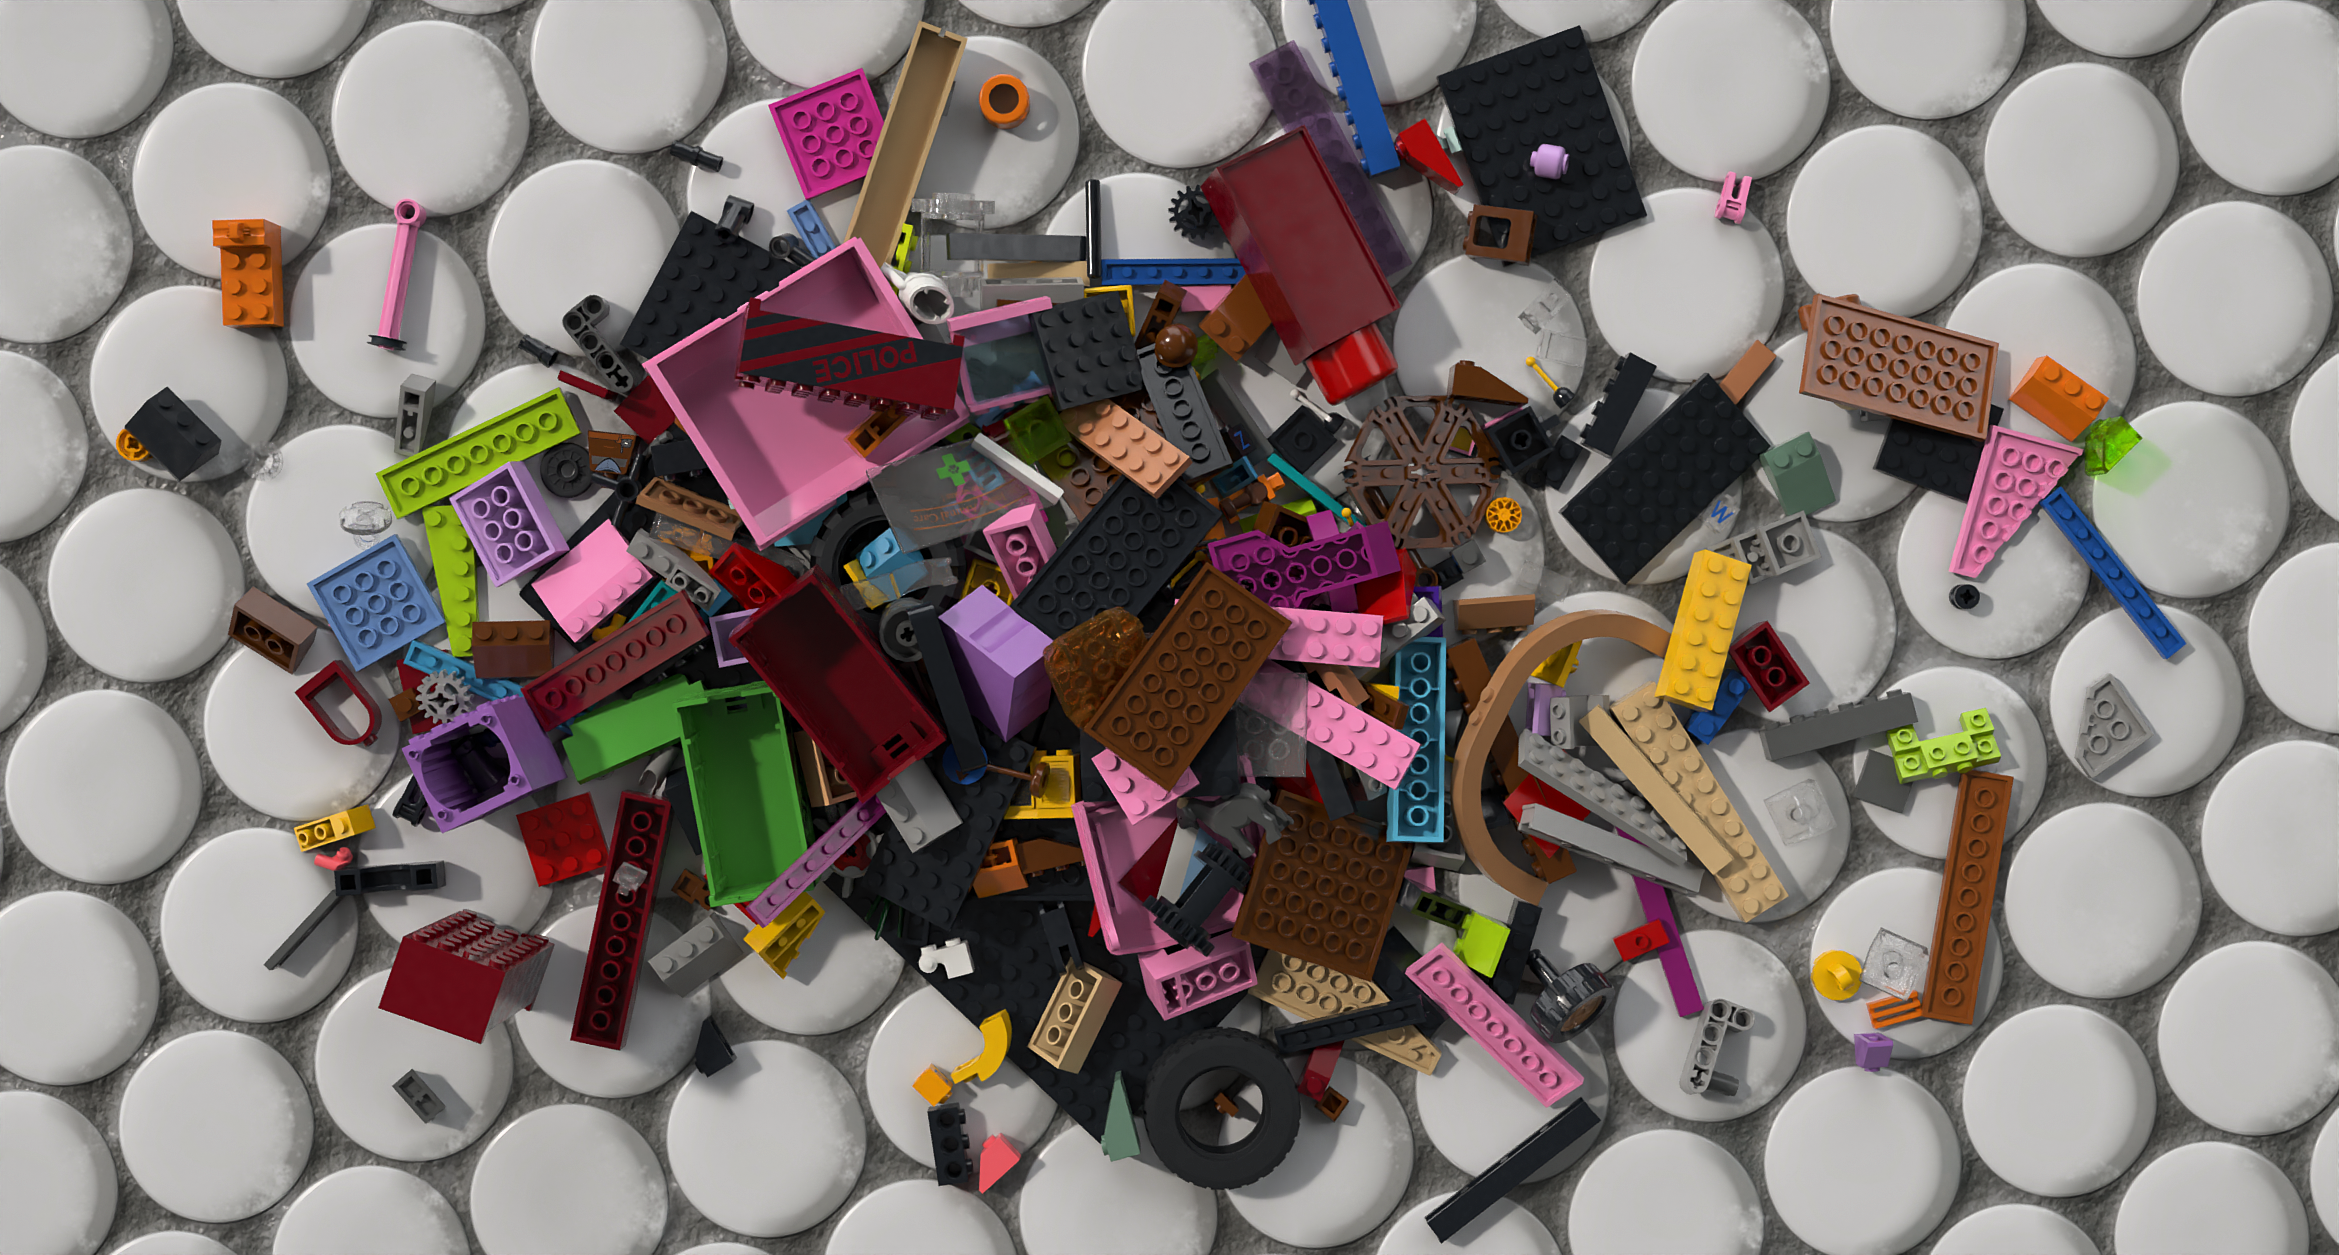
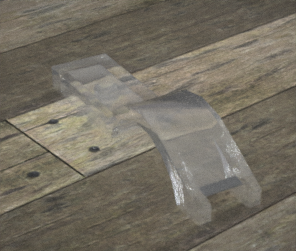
(898, 582)

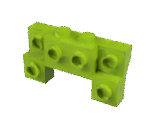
(1944, 754)

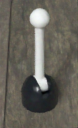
(1332, 421)

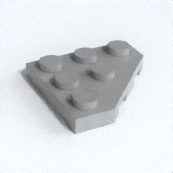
(2107, 727)

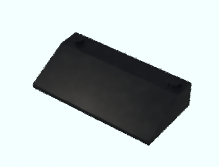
(1214, 766)

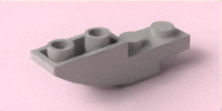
(676, 567)

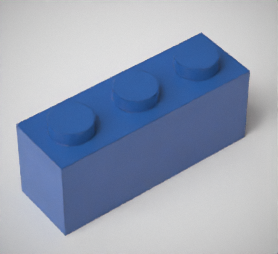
(1706, 724)

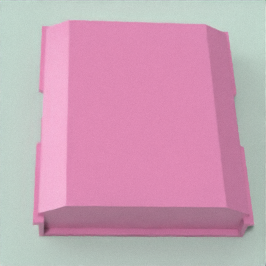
(778, 452)

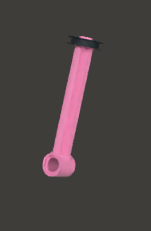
(399, 276)

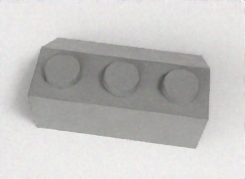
(918, 806)
(696, 956)

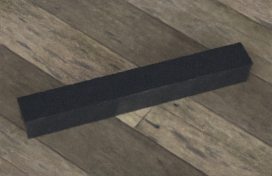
(1326, 769)
(1511, 1169)

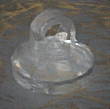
(365, 519)

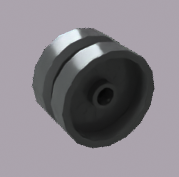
(893, 638)

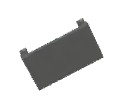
(419, 1096)

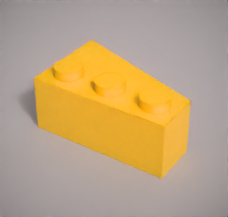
(783, 936)

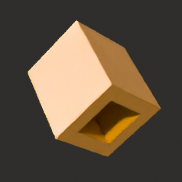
(933, 1086)

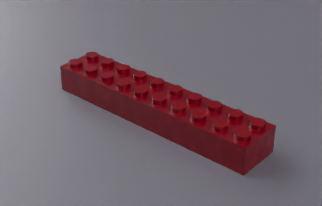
(622, 922)

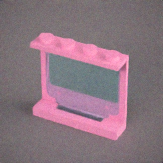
(1000, 356)

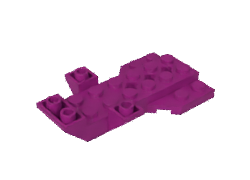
(1328, 563)

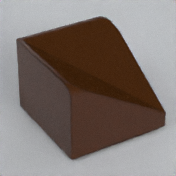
(1331, 1104)

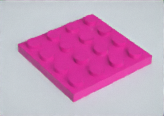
(829, 132)

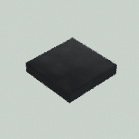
(1301, 440)

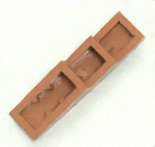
(1341, 678)

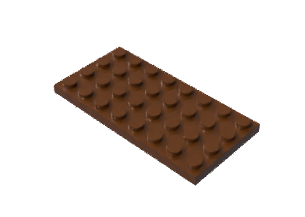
(1187, 677)

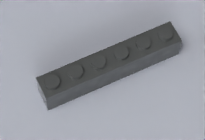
(1838, 725)

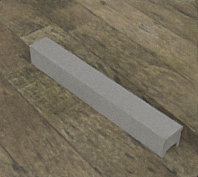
(1609, 849)

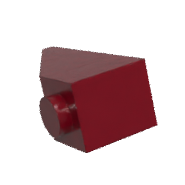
(1319, 1070)

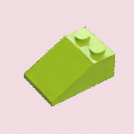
(1481, 942)

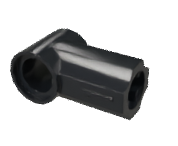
(734, 216)

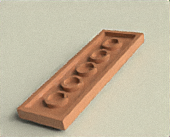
(1126, 445)

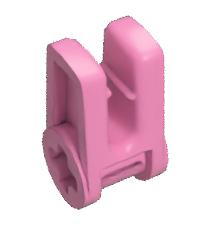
(1727, 205)

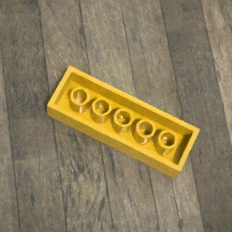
(1703, 630)

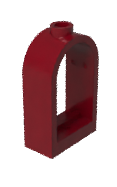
(321, 681)

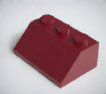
(1767, 665)

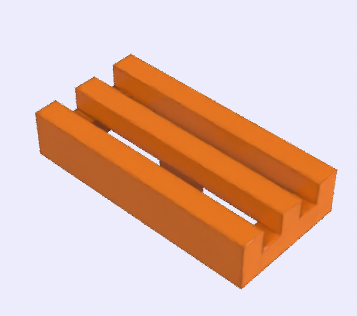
(1895, 1019)

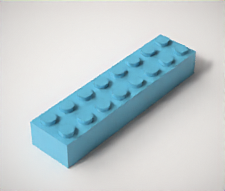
(1417, 805)

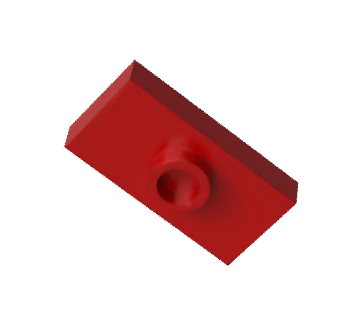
(1641, 939)

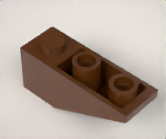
(1045, 853)

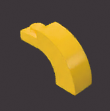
(997, 1038)

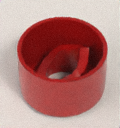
(1352, 365)

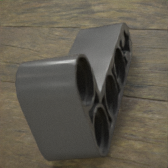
(603, 348)

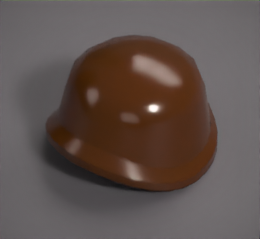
(1176, 346)

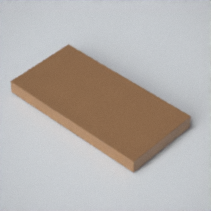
(691, 508)

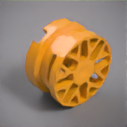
(130, 448)
(1503, 515)

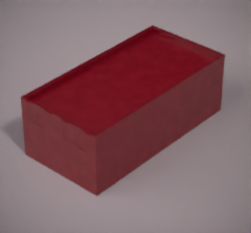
(1299, 244)

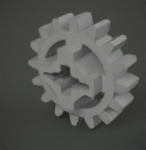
(451, 688)

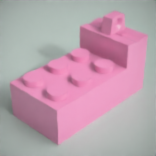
(1192, 980)

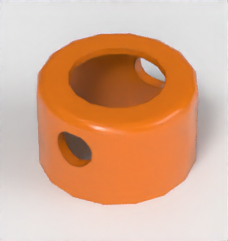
(1011, 119)

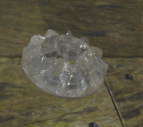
(273, 463)

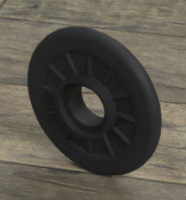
(551, 470)

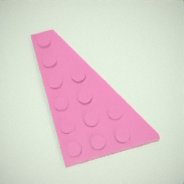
(2009, 482)

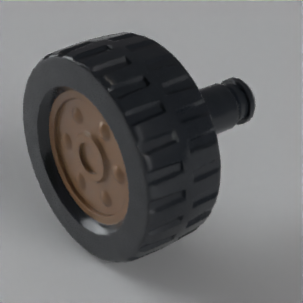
(1570, 999)

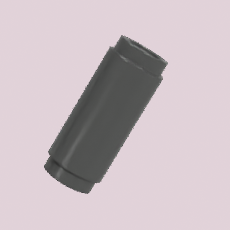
(1721, 1083)

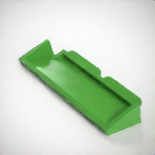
(627, 729)

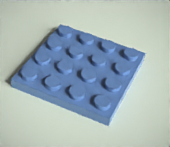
(376, 602)

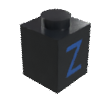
(1237, 441)

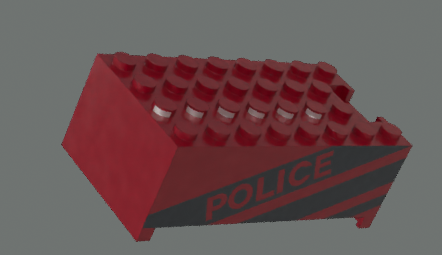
(847, 364)
(839, 682)
(465, 975)

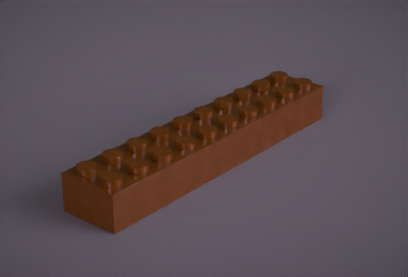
(1469, 680)

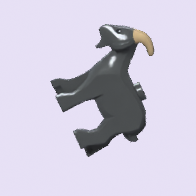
(1234, 812)

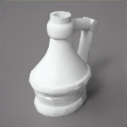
(921, 294)

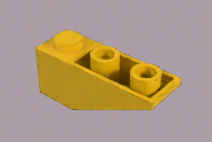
(334, 827)

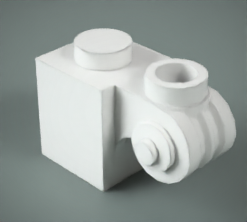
(953, 955)

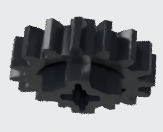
(1184, 216)

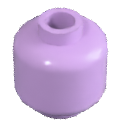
(1550, 161)

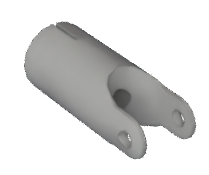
(660, 765)

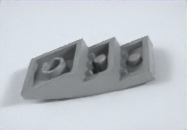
(1772, 547)

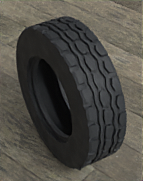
(1230, 1164)

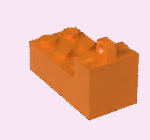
(250, 272)

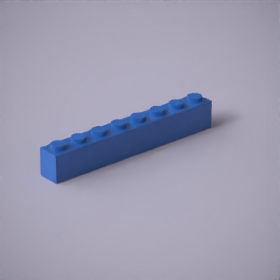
(1355, 87)

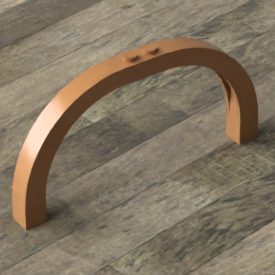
(1491, 712)

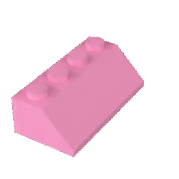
(1020, 545)

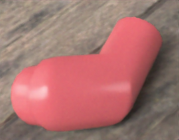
(336, 862)

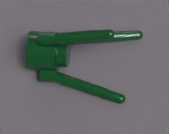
(884, 915)

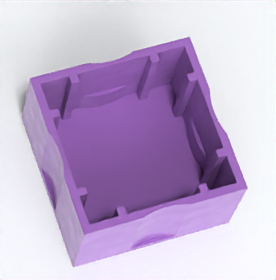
(997, 662)

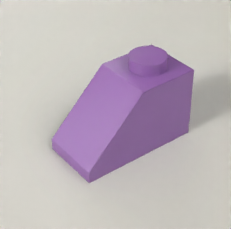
(1872, 1051)

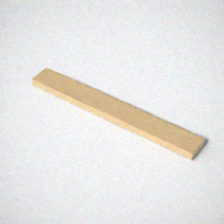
(1656, 789)

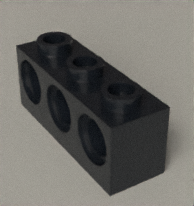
(944, 1156)

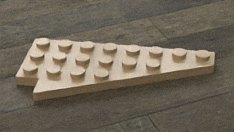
(1320, 991)

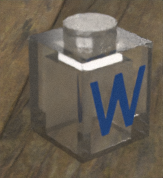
(1719, 513)

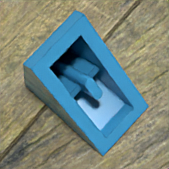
(1235, 478)

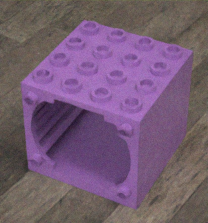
(443, 780)

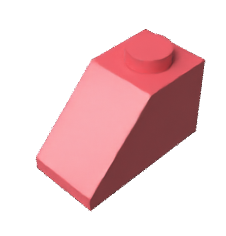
(996, 1160)

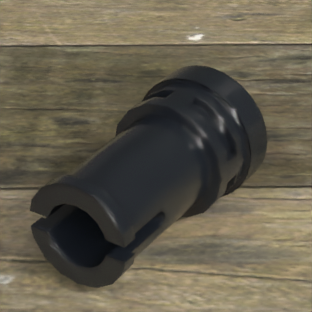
(544, 354)

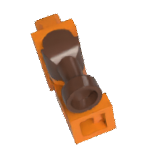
(1251, 495)

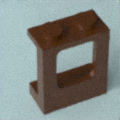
(1520, 236)

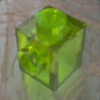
(1206, 351)

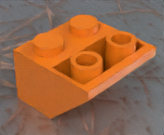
(1000, 870)

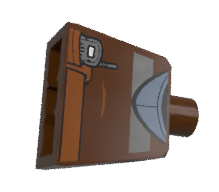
(612, 453)

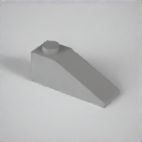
(414, 413)

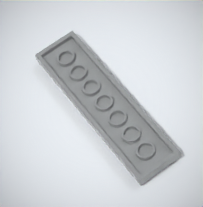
(1599, 795)

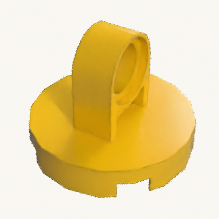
(1836, 975)

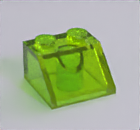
(1036, 431)
(2108, 444)

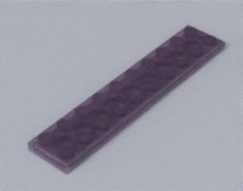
(1300, 102)

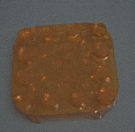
(1092, 660)

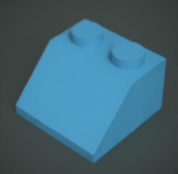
(885, 555)

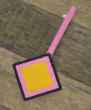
(1463, 443)

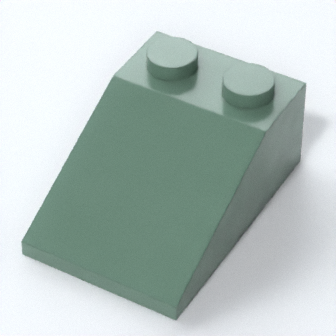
(1798, 475)
(1120, 1133)

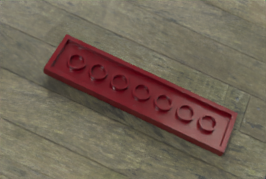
(615, 661)

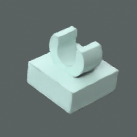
(1451, 141)

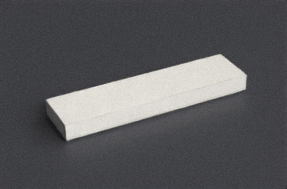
(1017, 468)

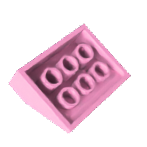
(593, 582)

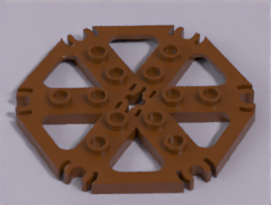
(1430, 451)

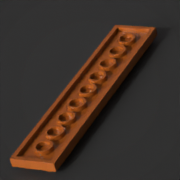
(1966, 896)

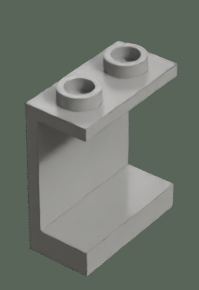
(1564, 717)

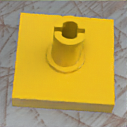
(1558, 665)

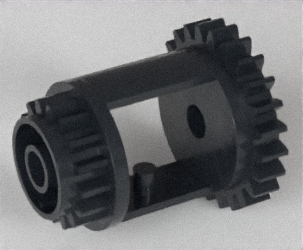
(1184, 918)

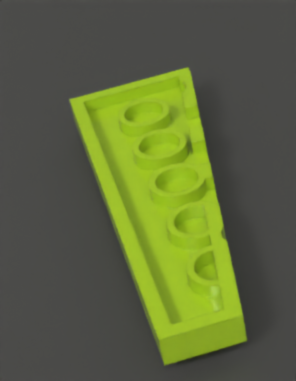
(455, 573)

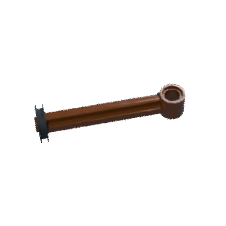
(1380, 508)

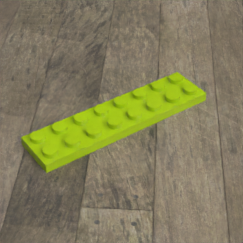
(478, 452)

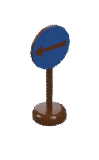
(1038, 780)

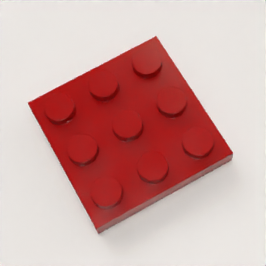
(564, 838)

